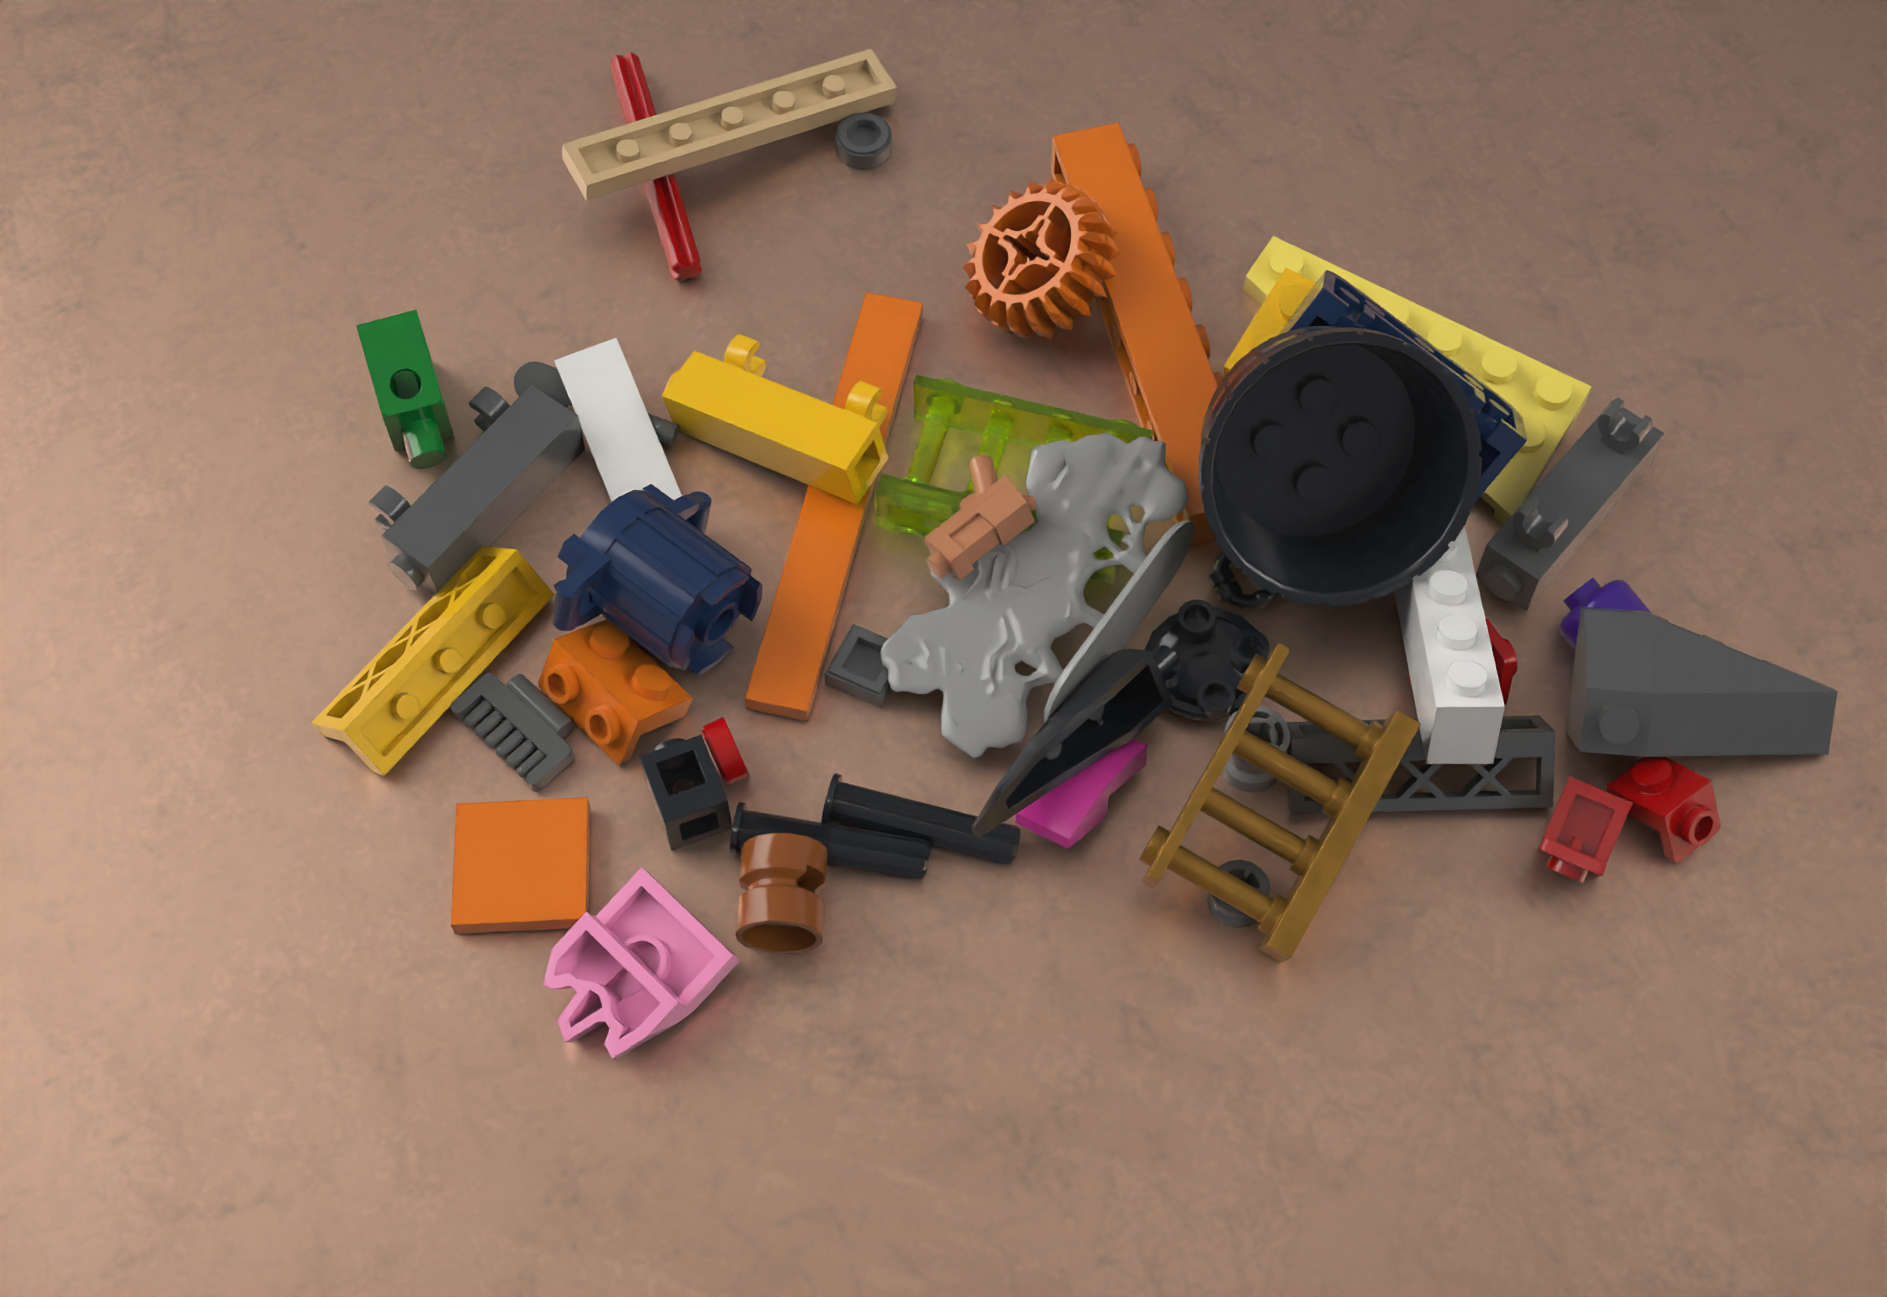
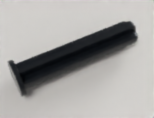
(917, 820)
(844, 844)

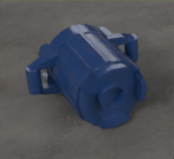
(657, 578)

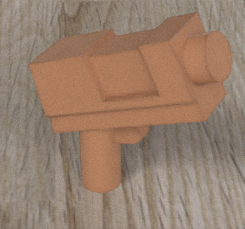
(986, 518)

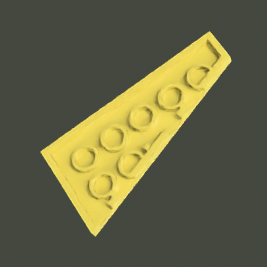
(1541, 394)

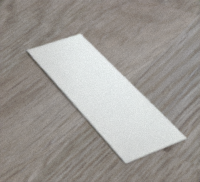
(615, 421)

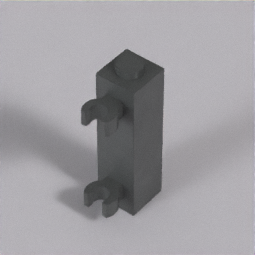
(482, 490)
(1569, 505)

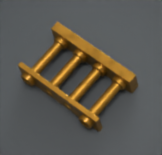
(1312, 859)

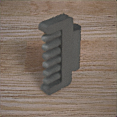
(532, 718)

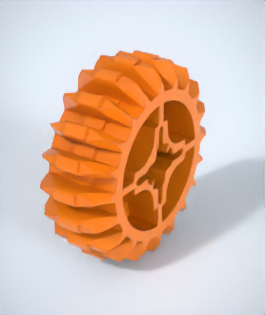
(1010, 264)

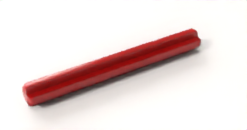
(664, 191)

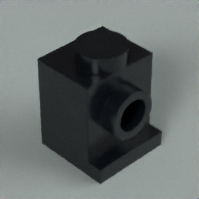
(698, 810)

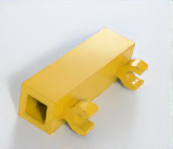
(776, 425)

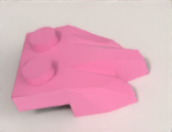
(636, 966)

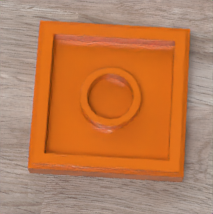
(520, 865)

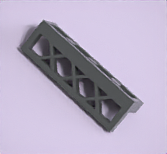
(1517, 739)

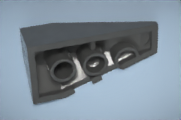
(1677, 693)

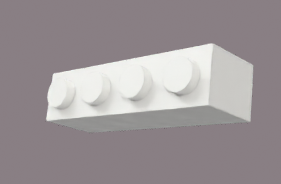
(1451, 660)

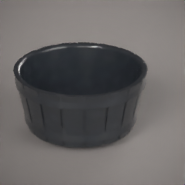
(1337, 464)

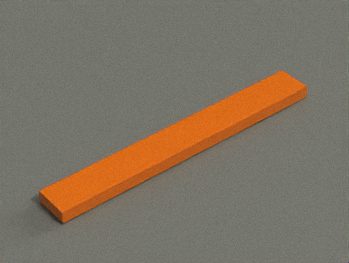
(829, 527)

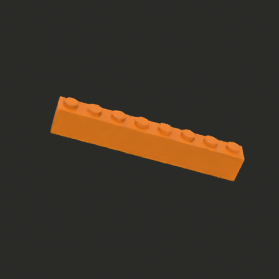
(1146, 306)

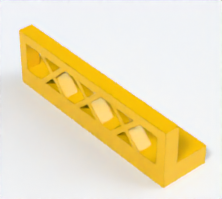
(435, 657)

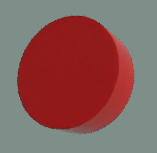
(725, 751)

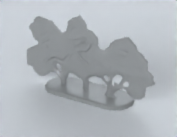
(1035, 588)

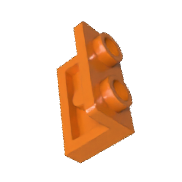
(611, 687)

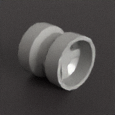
(1270, 728)

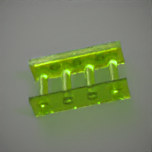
(918, 508)

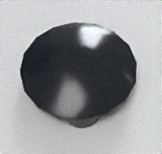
(1212, 656)

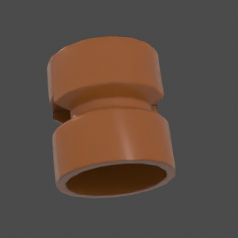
(782, 897)

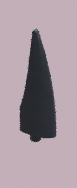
(1092, 722)

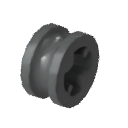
(1248, 873)

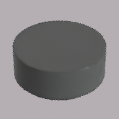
(863, 141)

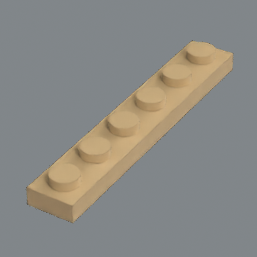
(727, 124)

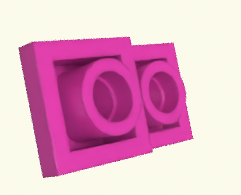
(1082, 800)

